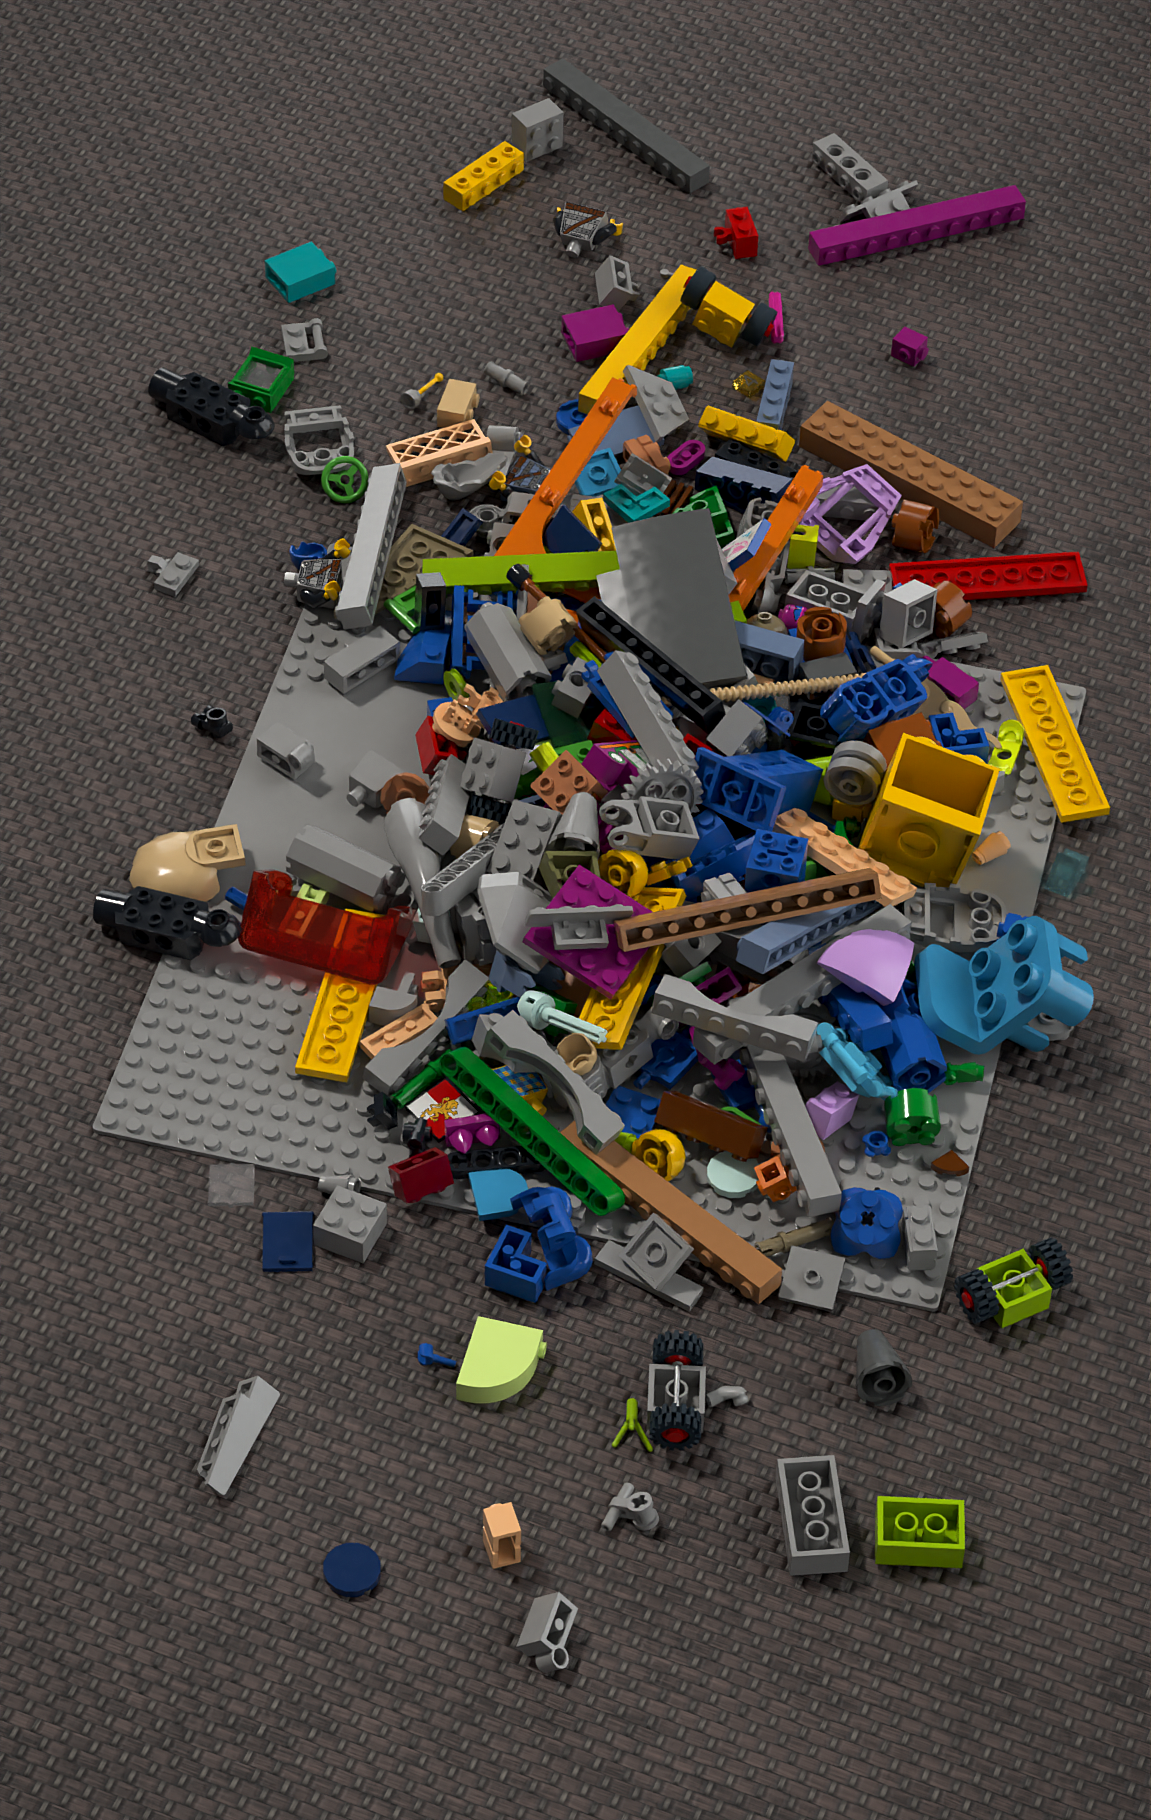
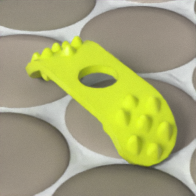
(1011, 740)

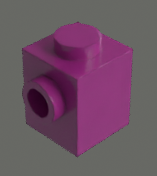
(909, 346)

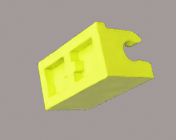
(803, 547)

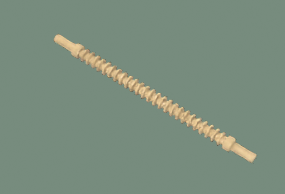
(779, 689)

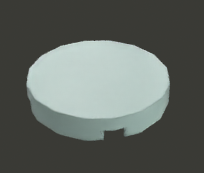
(730, 1176)

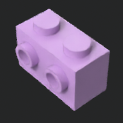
(831, 1109)

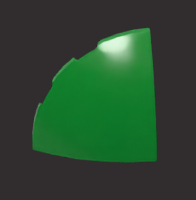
(711, 499)

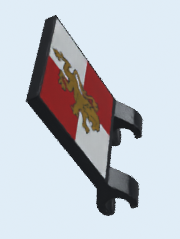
(440, 1104)

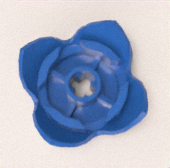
(881, 1238)

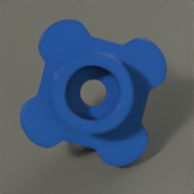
(876, 1138)

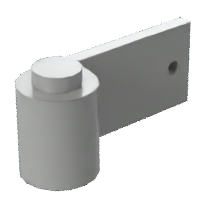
(503, 440)

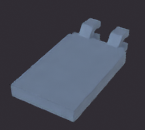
(627, 426)

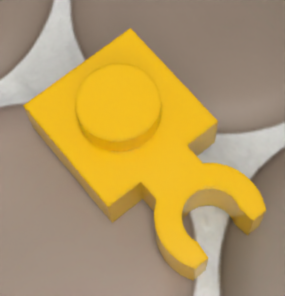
(662, 871)

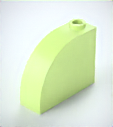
(498, 1361)

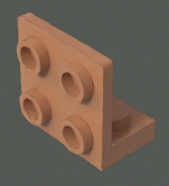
(565, 779)

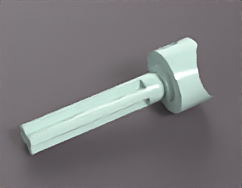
(543, 1013)

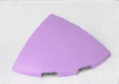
(870, 962)

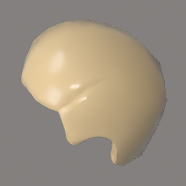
(578, 1053)

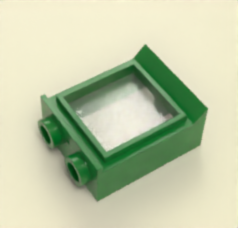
(263, 378)

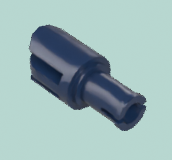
(859, 653)

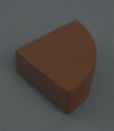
(950, 1164)

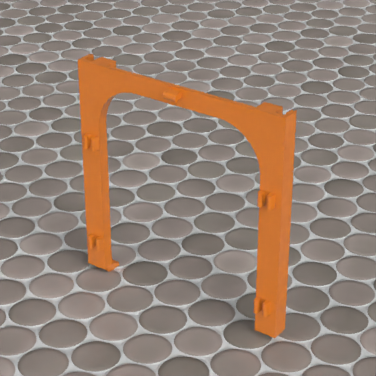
(528, 530)

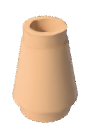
(992, 847)

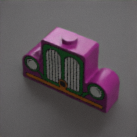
(616, 761)

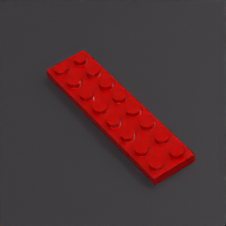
(999, 575)

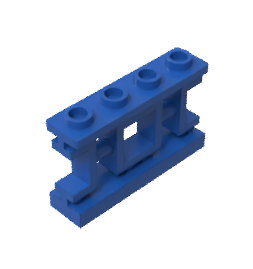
(459, 634)

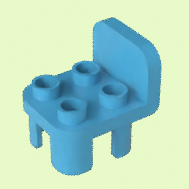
(1002, 988)

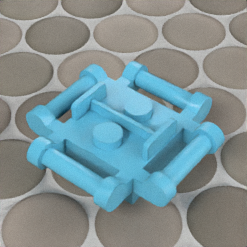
(854, 1066)

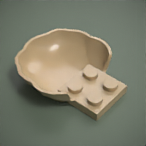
(188, 861)

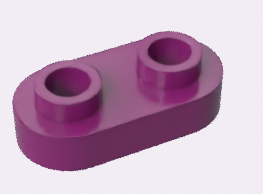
(686, 457)

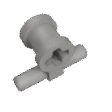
(632, 1507)

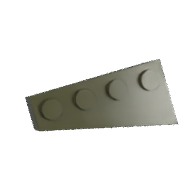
(559, 865)

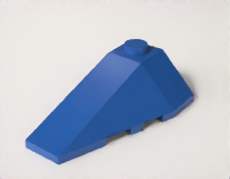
(426, 656)

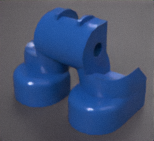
(564, 1251)

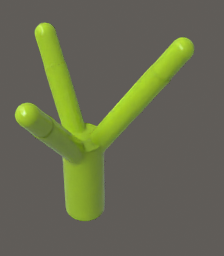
(631, 1423)

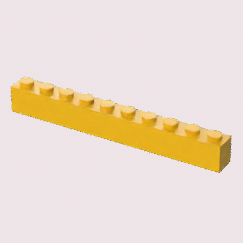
(642, 339)

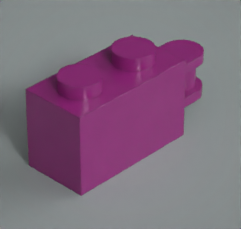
(953, 682)

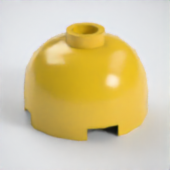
(624, 871)
(660, 1152)

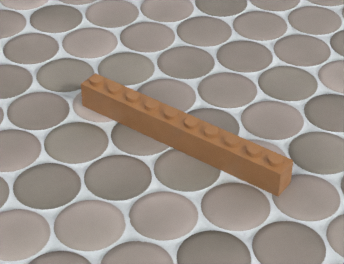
(747, 909)
(712, 1241)

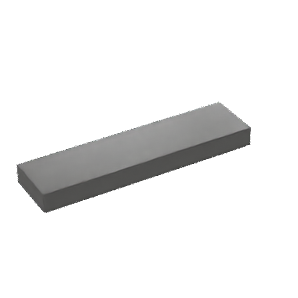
(676, 1291)

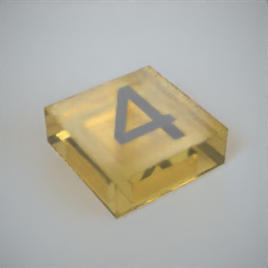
(748, 384)

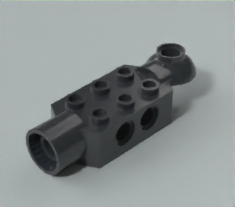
(209, 407)
(165, 921)

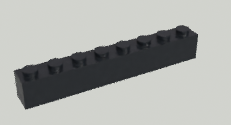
(664, 674)

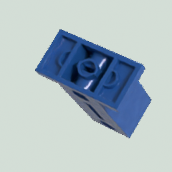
(756, 785)
(776, 862)

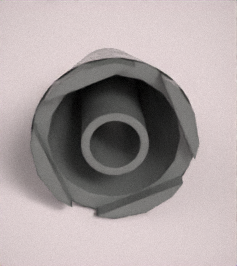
(880, 1370)

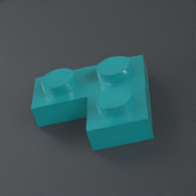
(636, 508)

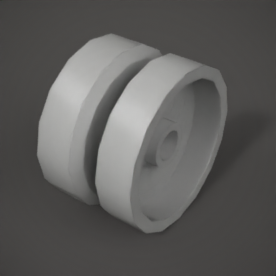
(855, 773)

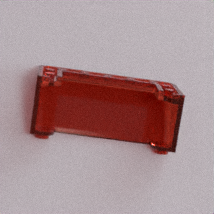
(320, 934)

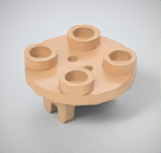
(456, 723)

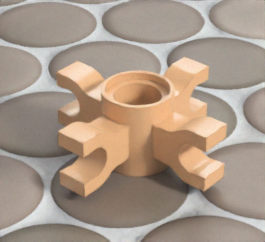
(477, 701)

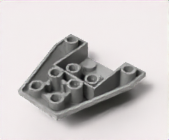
(505, 905)

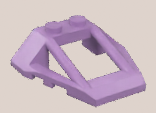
(871, 486)

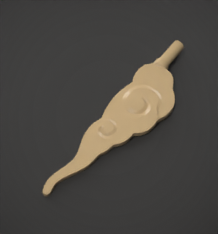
(937, 701)

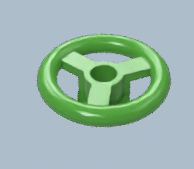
(351, 496)

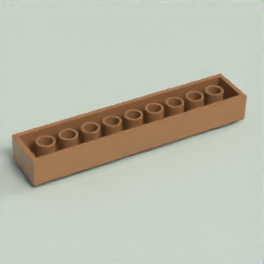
(916, 474)

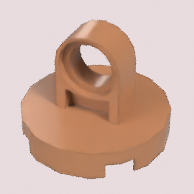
(404, 786)

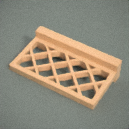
(419, 468)

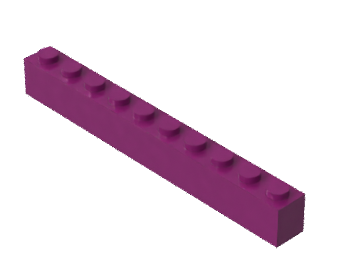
(916, 225)

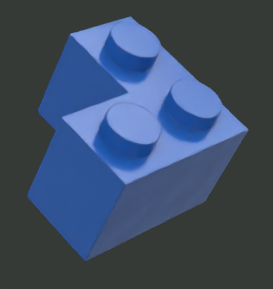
(963, 742)
(512, 1269)

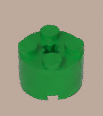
(912, 1117)

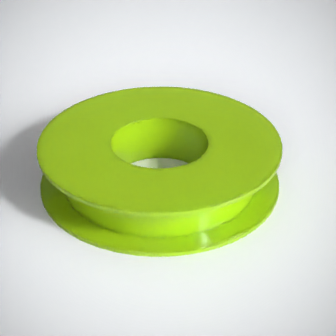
(455, 684)

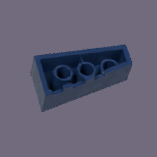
(740, 483)

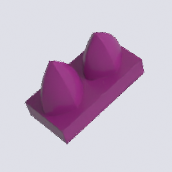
(471, 1129)

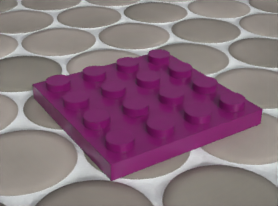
(598, 967)

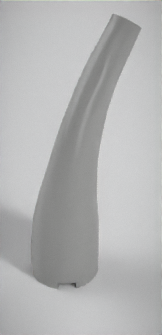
(419, 866)

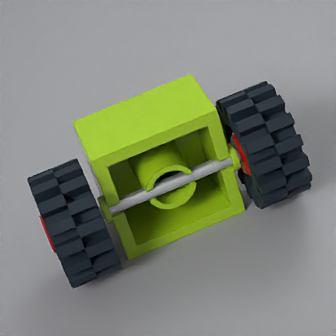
(1014, 1284)

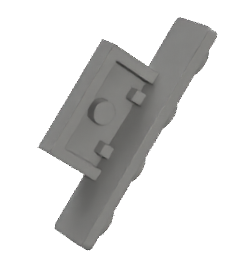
(886, 203)
(578, 926)

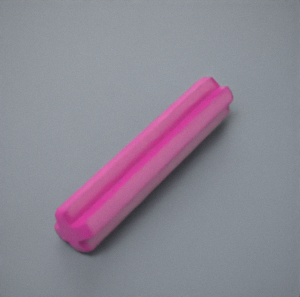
(775, 302)

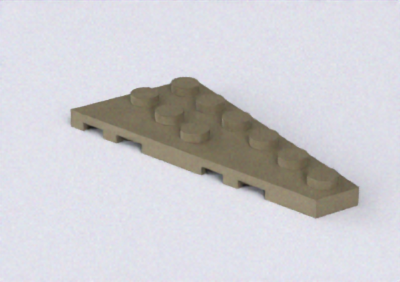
(407, 560)

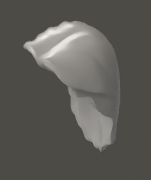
(468, 476)

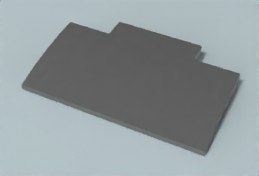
(677, 593)

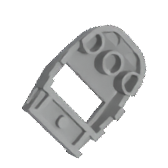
(314, 420)
(974, 914)

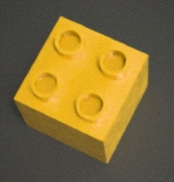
(928, 811)

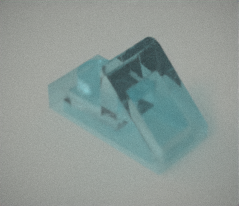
(1066, 872)

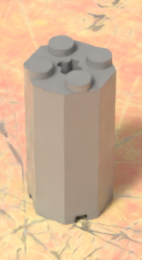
(505, 651)
(344, 869)

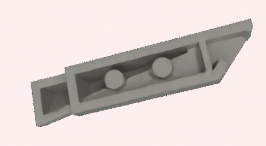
(235, 1431)

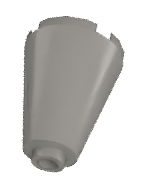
(578, 826)

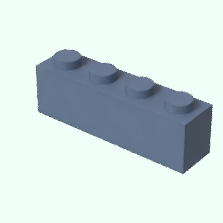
(776, 394)

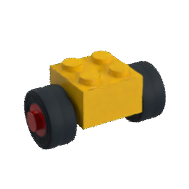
(725, 312)

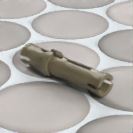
(783, 1241)

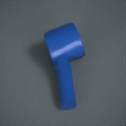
(426, 1356)

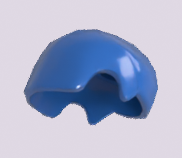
(306, 552)

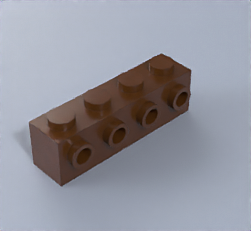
(711, 1125)

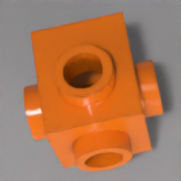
(774, 1179)

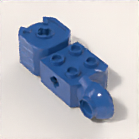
(877, 698)

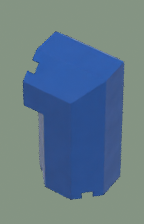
(915, 1054)

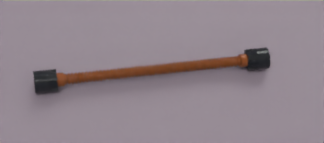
(522, 580)

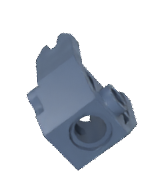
(509, 976)

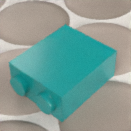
(300, 272)

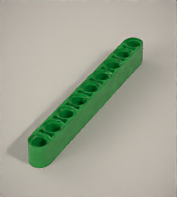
(532, 1131)

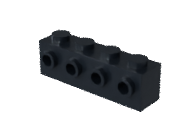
(741, 454)

